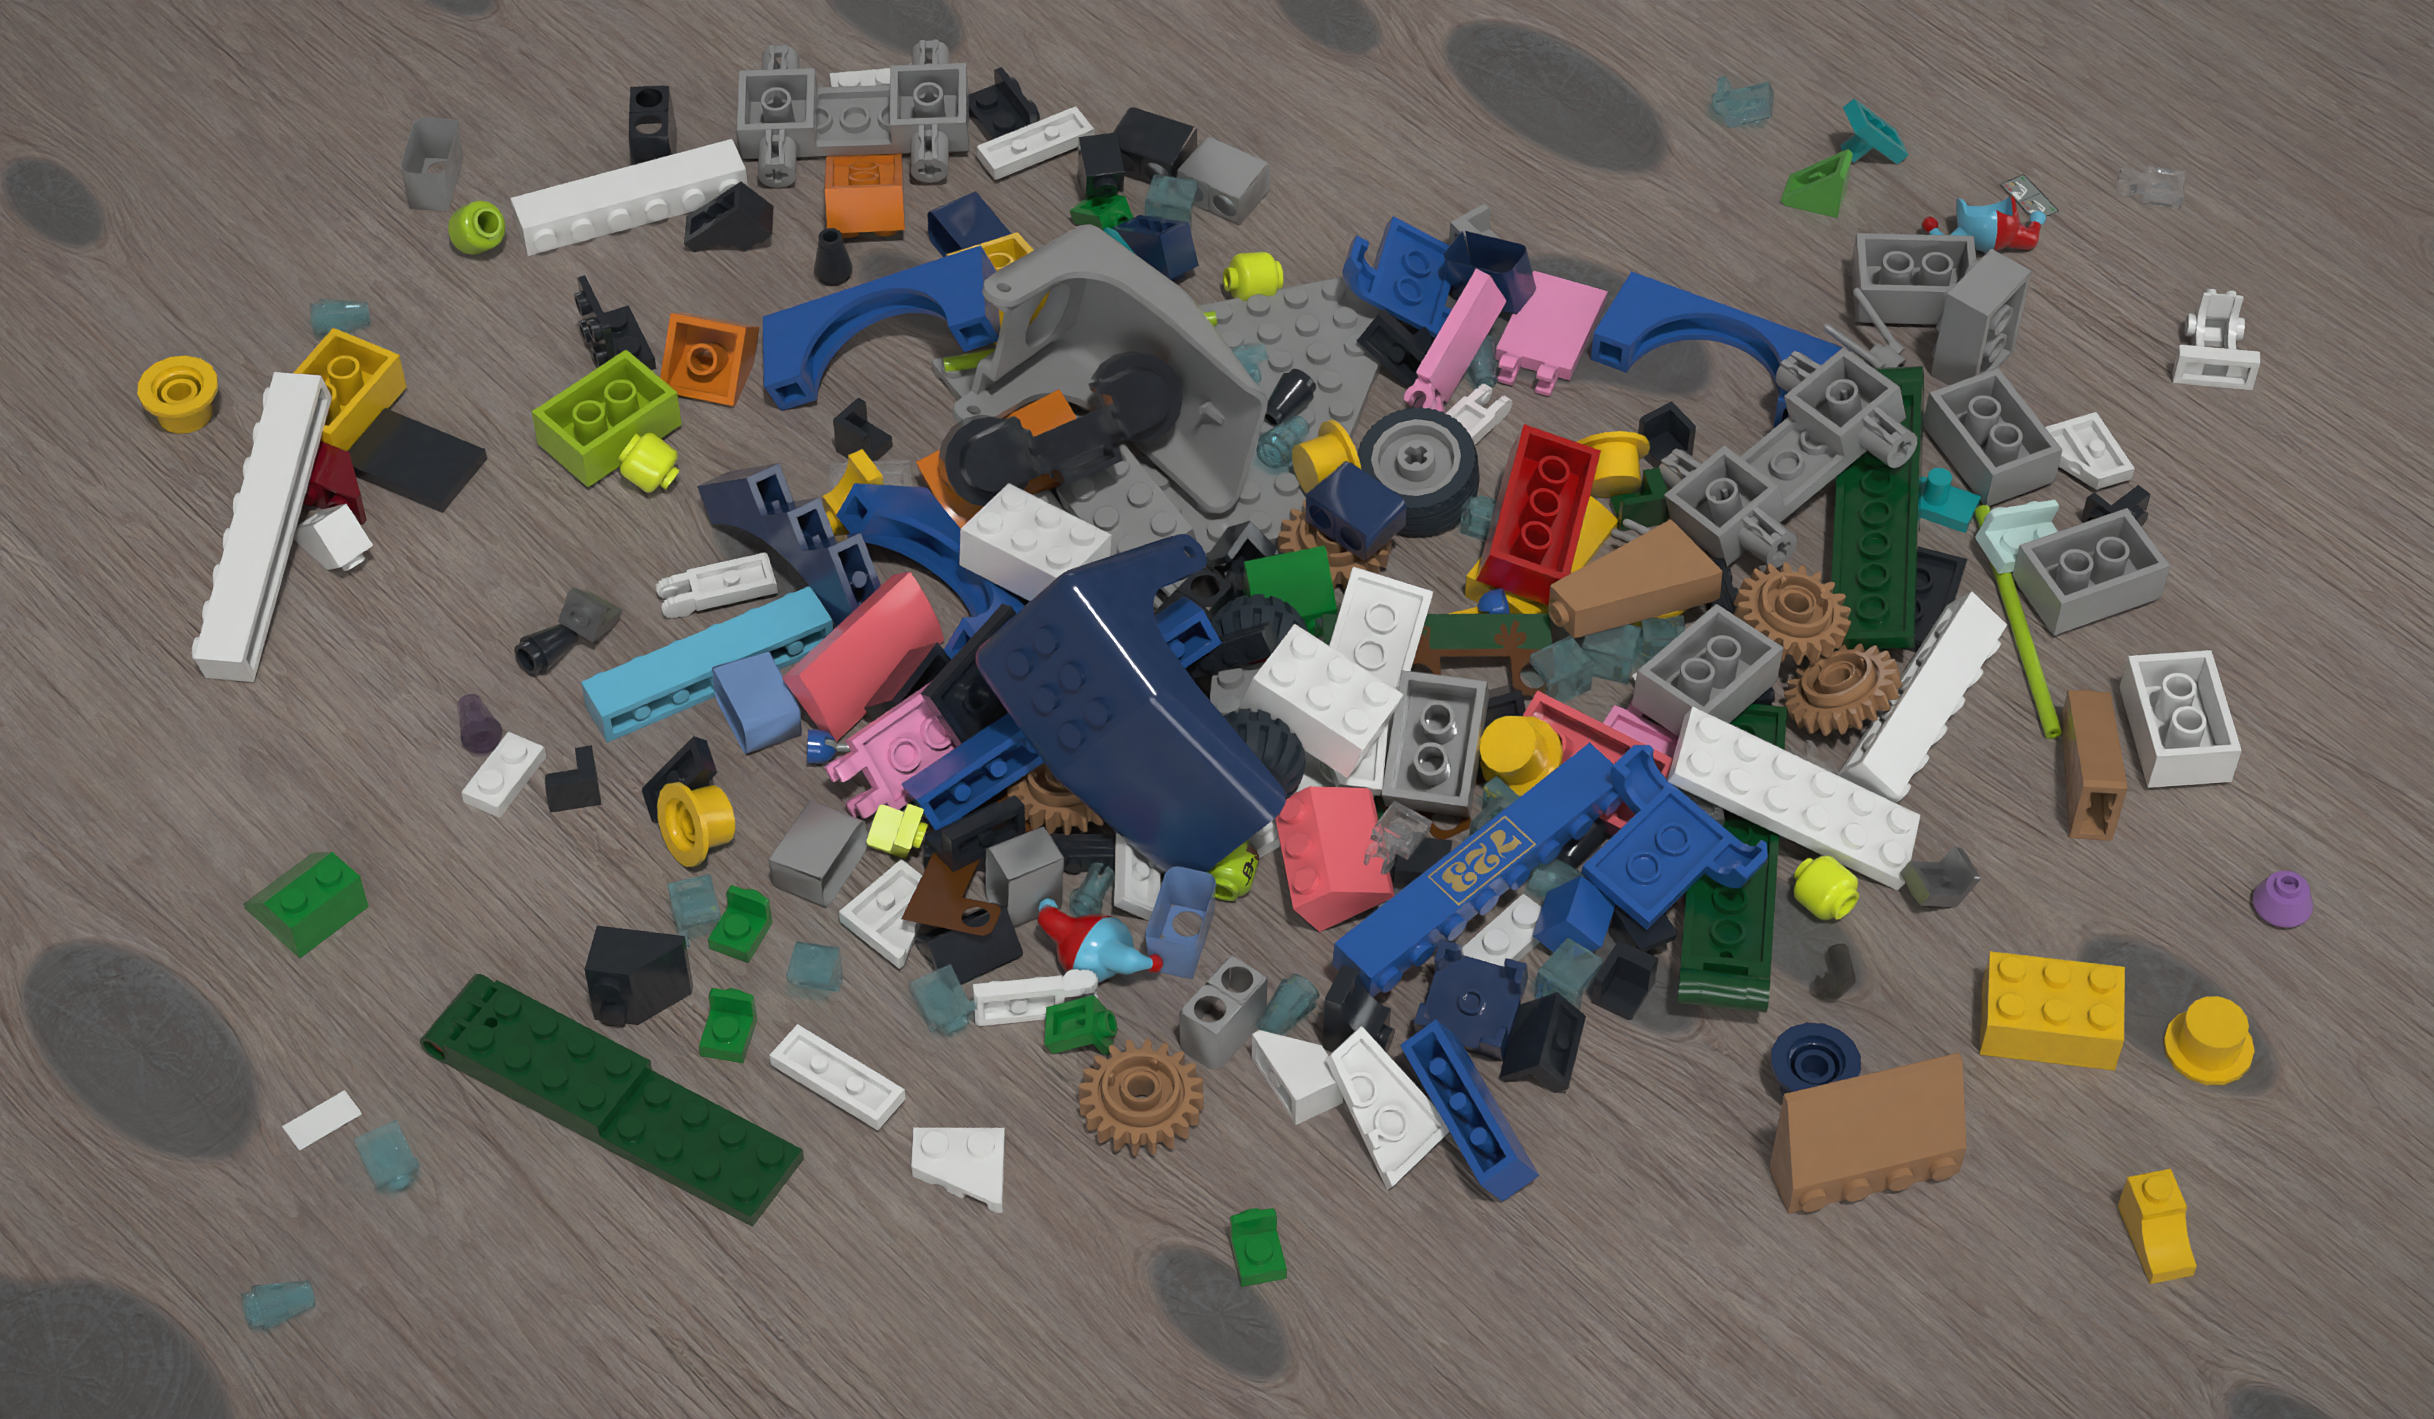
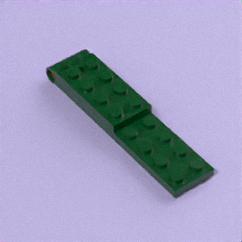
(1879, 533)
(1731, 929)
(610, 1097)

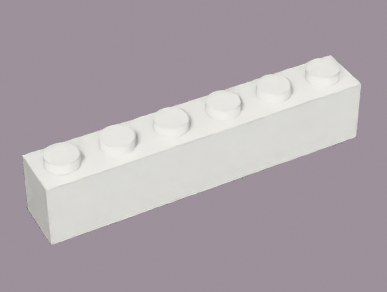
(626, 197)
(1930, 694)

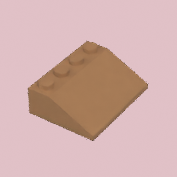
(1870, 1134)

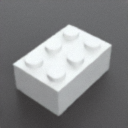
(1027, 542)
(1323, 699)
(2180, 719)

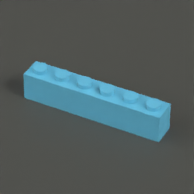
(681, 673)

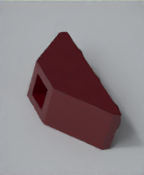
(334, 482)

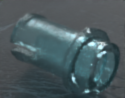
(1089, 896)

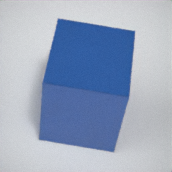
(1574, 912)

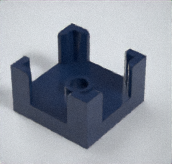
(1474, 999)

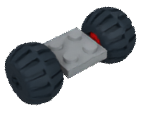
(1267, 738)

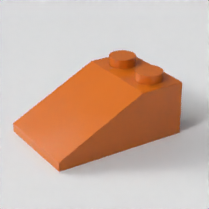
(865, 194)

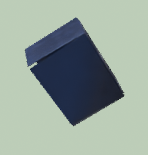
(963, 224)
(1501, 259)
(1355, 510)

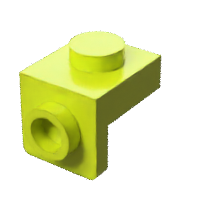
(897, 830)

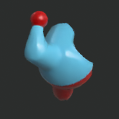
(1992, 225)
(1094, 943)

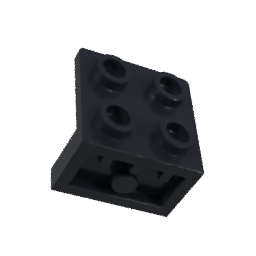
(610, 331)

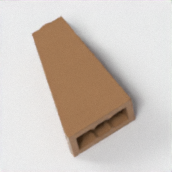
(1636, 583)
(2092, 765)

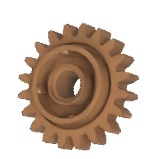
(1301, 535)
(1794, 611)
(1843, 689)
(1051, 802)
(1115, 1112)

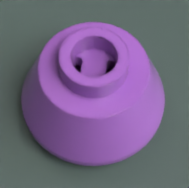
(2283, 899)

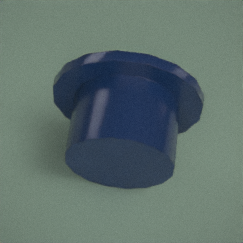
(1813, 1057)

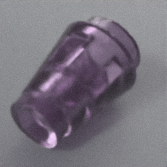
(477, 725)

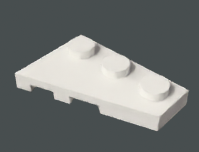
(1386, 1106)

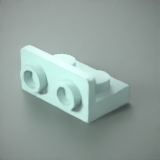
(2012, 526)

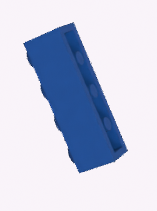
(1469, 1110)

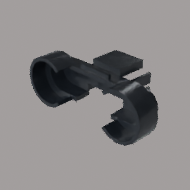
(1138, 403)

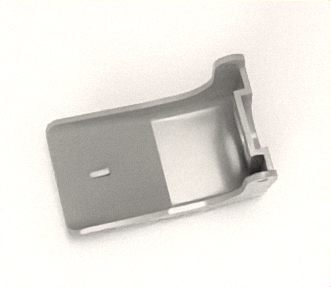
(1108, 305)

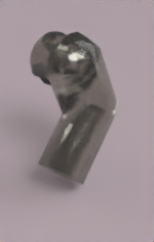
(1840, 977)

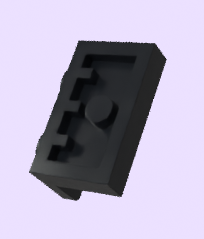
(1001, 107)

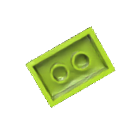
(601, 414)

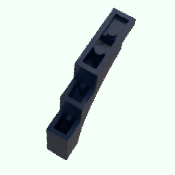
(799, 530)

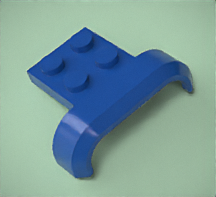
(1406, 277)
(1664, 844)

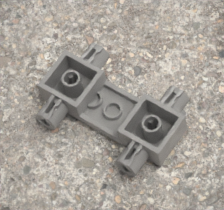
(791, 117)
(1833, 419)

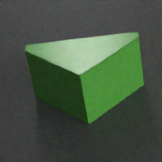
(1820, 186)

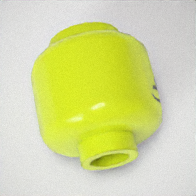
(1252, 275)
(649, 462)
(1826, 887)

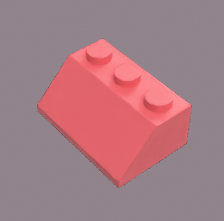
(1323, 854)

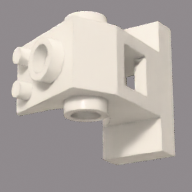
(2217, 325)

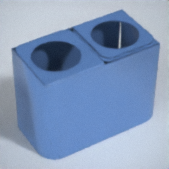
(756, 702)
(1189, 892)

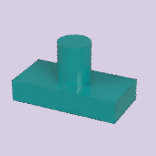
(1871, 133)
(1946, 503)

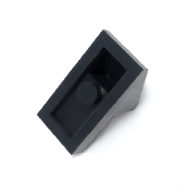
(1396, 346)
(690, 766)

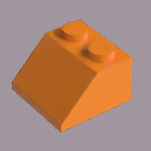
(708, 357)

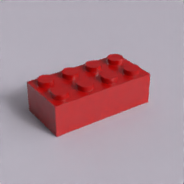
(1538, 514)

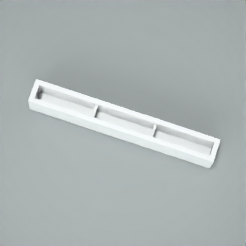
(262, 527)

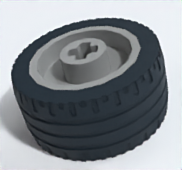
(1427, 463)

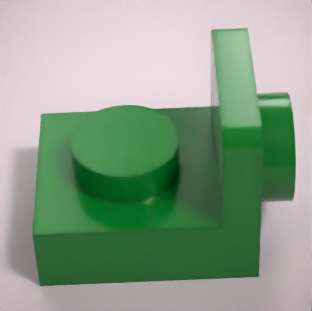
(1102, 211)
(742, 924)
(1079, 1024)
(728, 1025)
(1257, 1247)

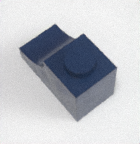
(1161, 243)

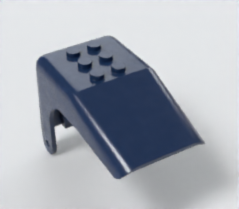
(1123, 714)

